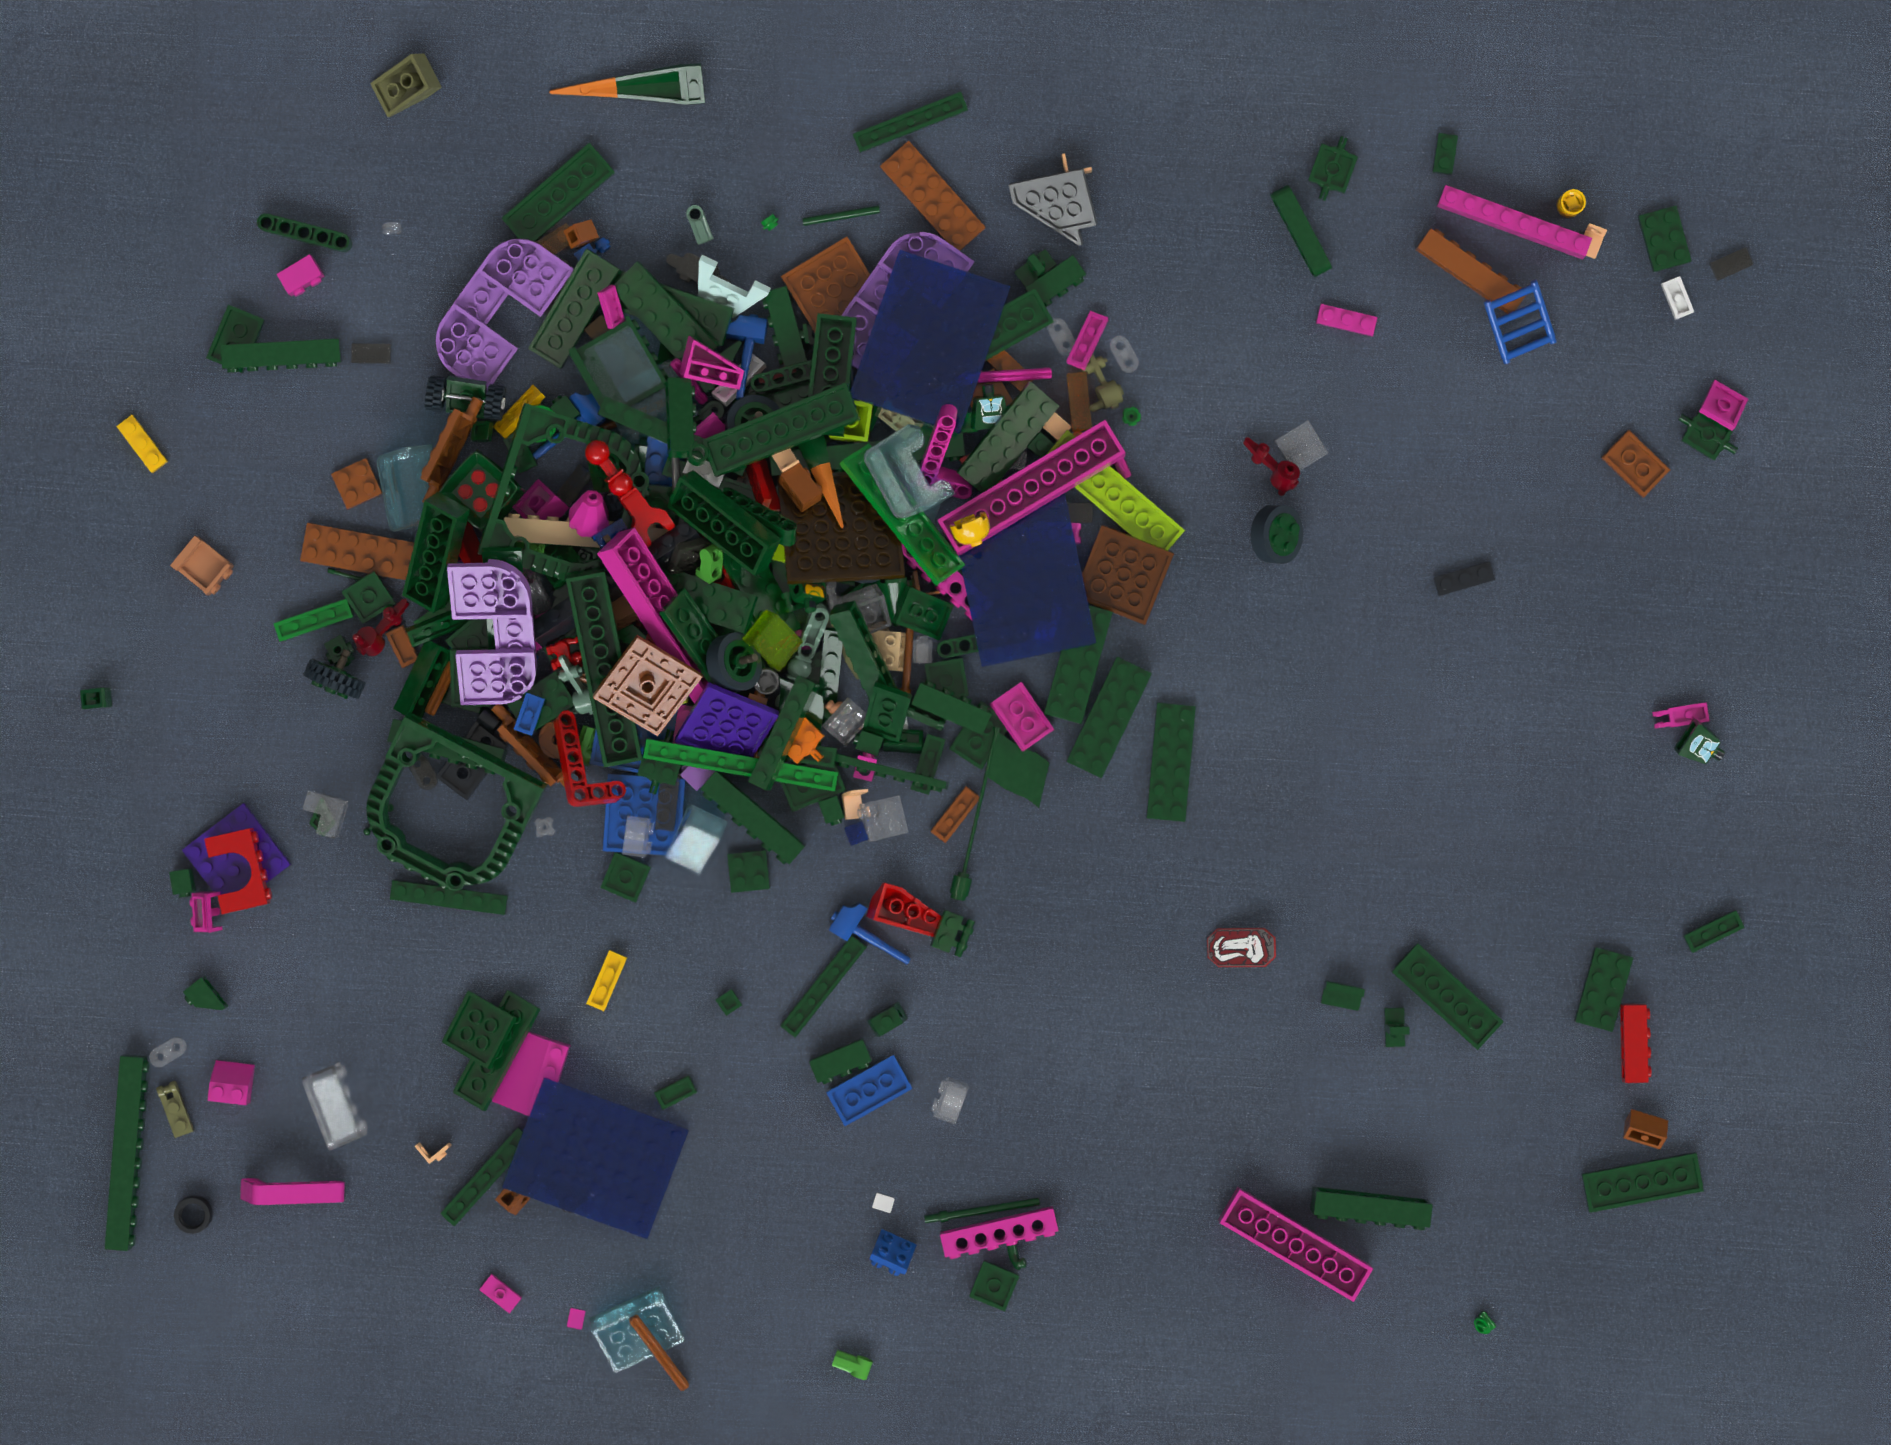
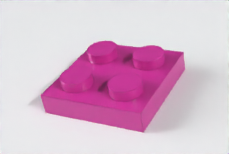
(1723, 405)

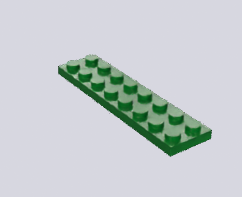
(914, 532)

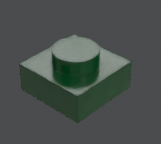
(482, 431)
(728, 1002)

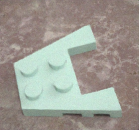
(725, 293)

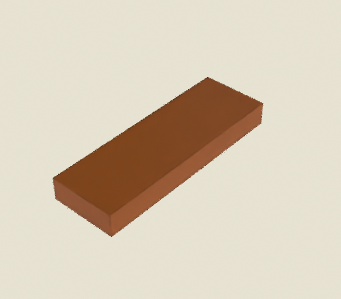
(955, 814)

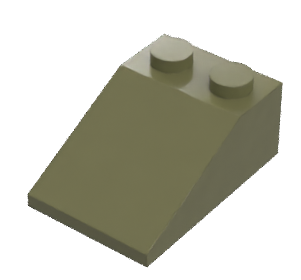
(406, 84)

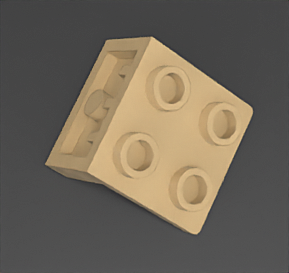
(891, 648)

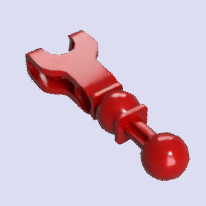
(621, 485)

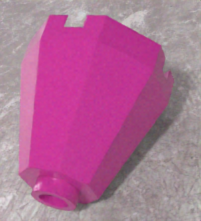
(589, 514)

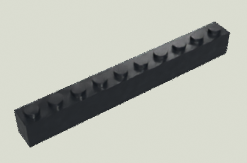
(560, 618)

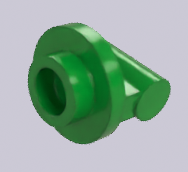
(1484, 1323)

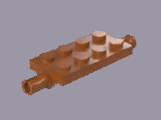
(449, 447)
(527, 748)

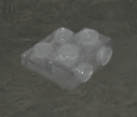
(883, 818)

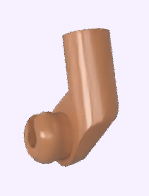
(832, 707)

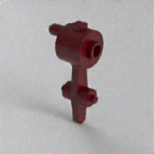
(1284, 474)
(370, 640)

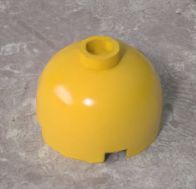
(971, 529)

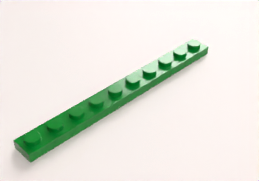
(736, 764)

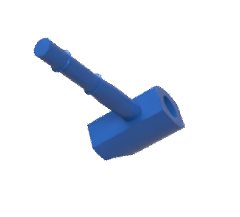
(751, 330)
(588, 411)
(846, 922)

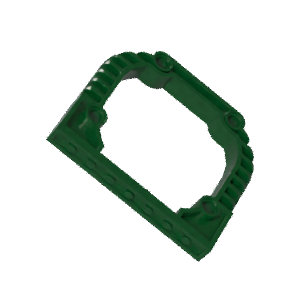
(531, 427)
(520, 788)

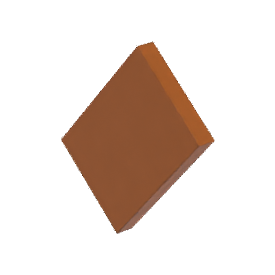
(1635, 463)

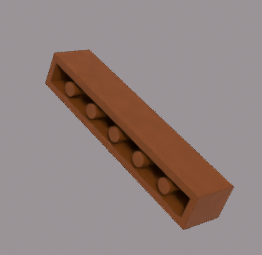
(1467, 269)

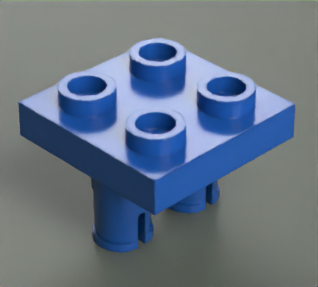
(892, 1252)

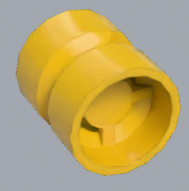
(1571, 203)

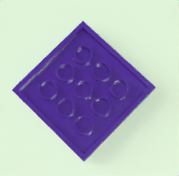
(726, 722)
(231, 870)

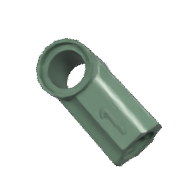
(699, 226)

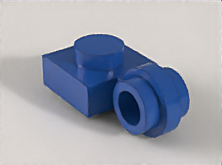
(602, 246)

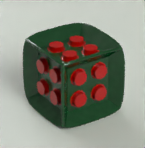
(475, 486)

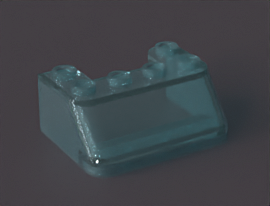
(900, 475)
(402, 485)

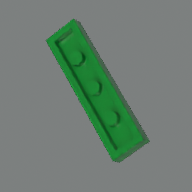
(313, 620)

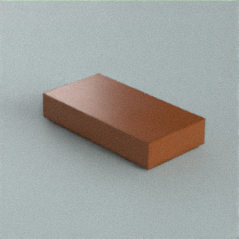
(402, 647)

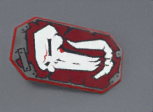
(1241, 947)

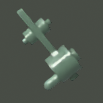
(581, 696)

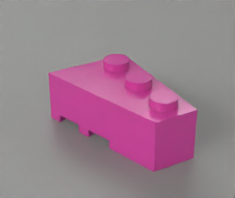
(709, 366)

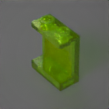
(773, 639)

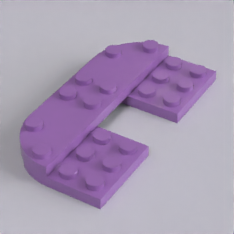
(512, 268)
(869, 297)
(501, 594)

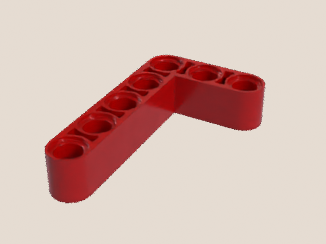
(578, 769)

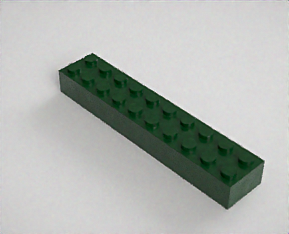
(599, 653)

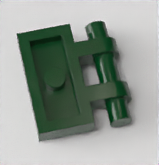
(947, 930)

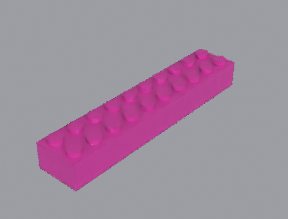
(1039, 482)
(646, 592)

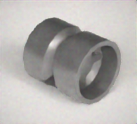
(768, 681)

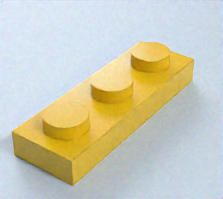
(511, 417)
(142, 444)
(606, 980)

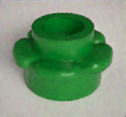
(770, 222)
(1136, 416)

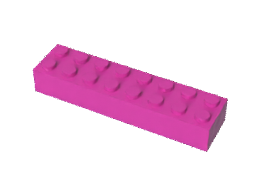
(1295, 1244)

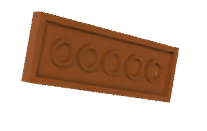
(932, 196)
(356, 551)

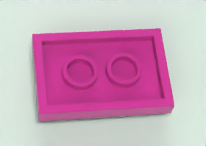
(1021, 716)

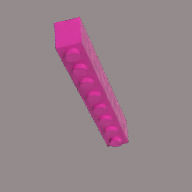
(1514, 222)

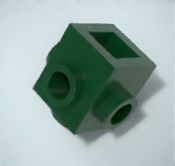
(335, 650)

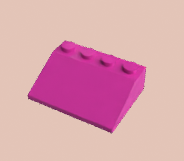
(535, 1060)

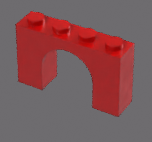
(256, 891)

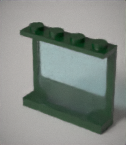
(620, 365)

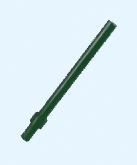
(944, 1216)

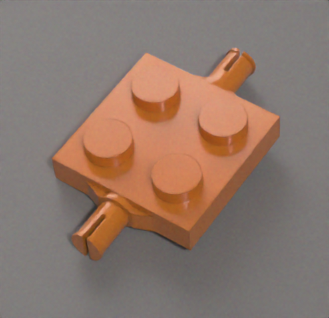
(805, 742)

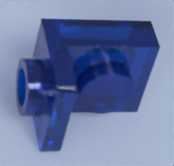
(856, 833)

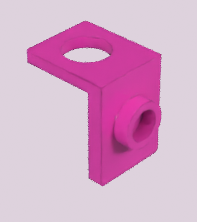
(866, 757)

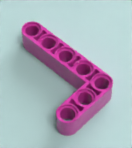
(936, 451)
(262, 1193)

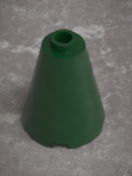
(893, 591)

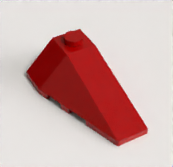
(901, 909)

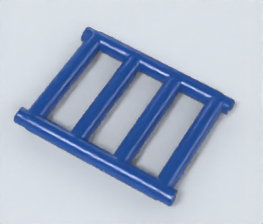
(1496, 322)

